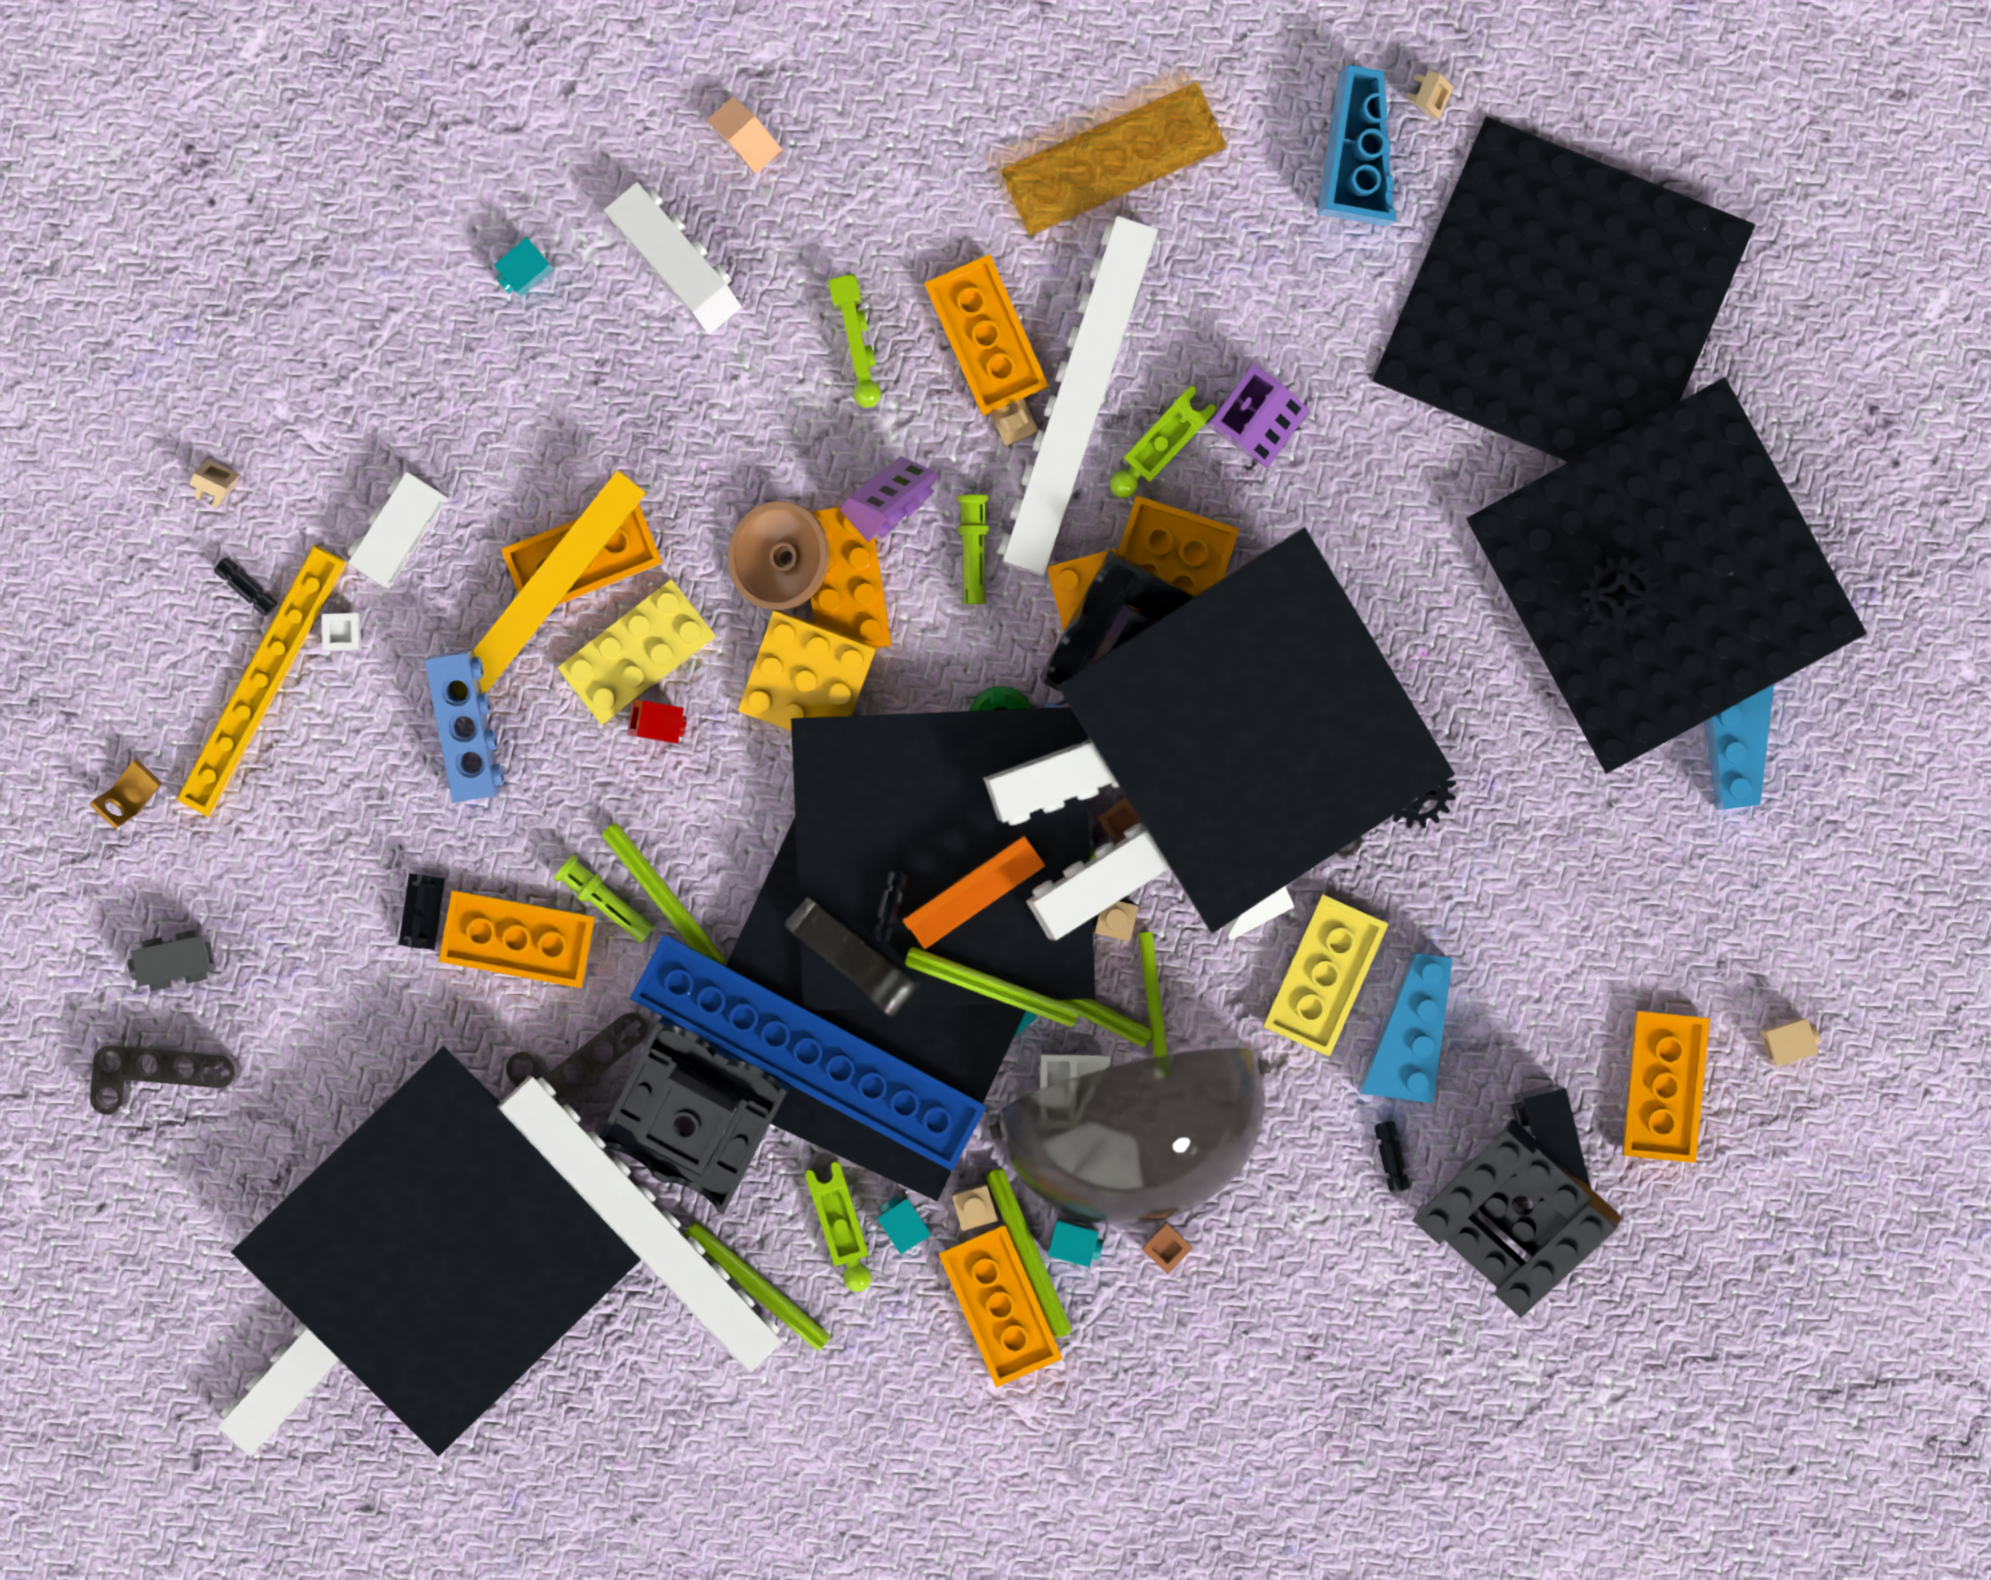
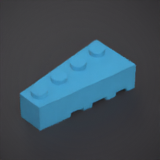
(1357, 161)
(1738, 750)
(1411, 1037)

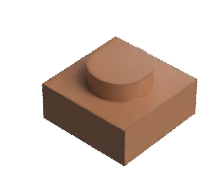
(1118, 820)
(1167, 1248)

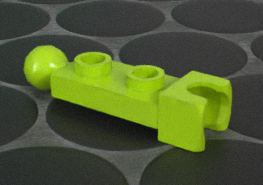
(846, 295)
(1160, 444)
(840, 1225)

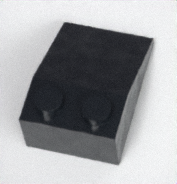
(1550, 1120)

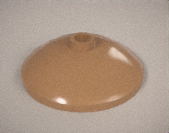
(760, 551)

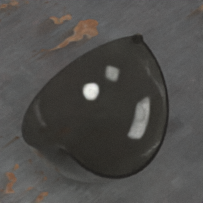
(1138, 1135)

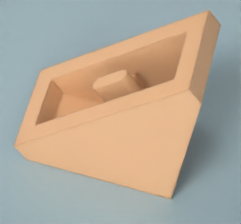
(744, 134)

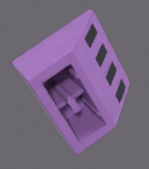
(1259, 416)
(889, 498)

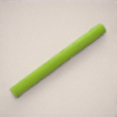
(1153, 993)

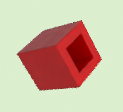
(656, 721)

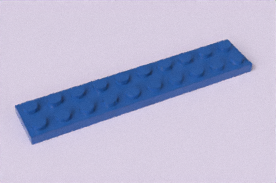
(808, 1052)

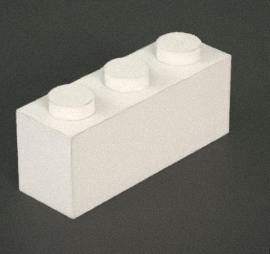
(396, 529)

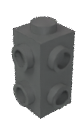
(160, 963)

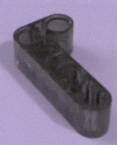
(851, 955)
(584, 1057)
(166, 1071)

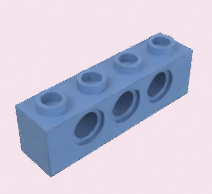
(464, 781)

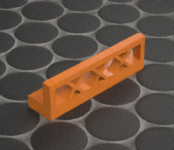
(974, 892)

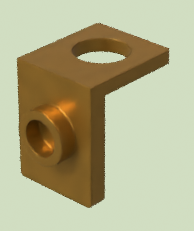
(129, 794)

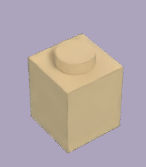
(1117, 921)
(1790, 1041)
(974, 1206)

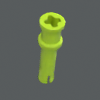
(973, 532)
(590, 888)

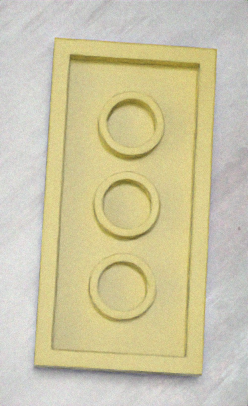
(636, 652)
(1325, 975)

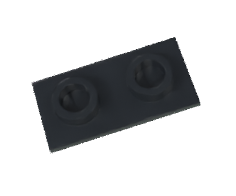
(421, 911)

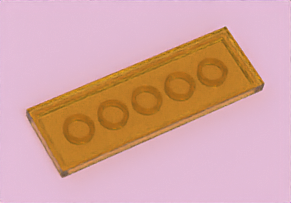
(1113, 159)

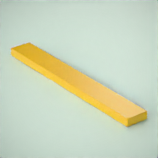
(554, 578)
(261, 681)

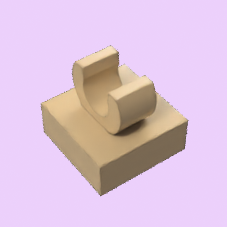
(1432, 94)
(1014, 422)
(214, 480)

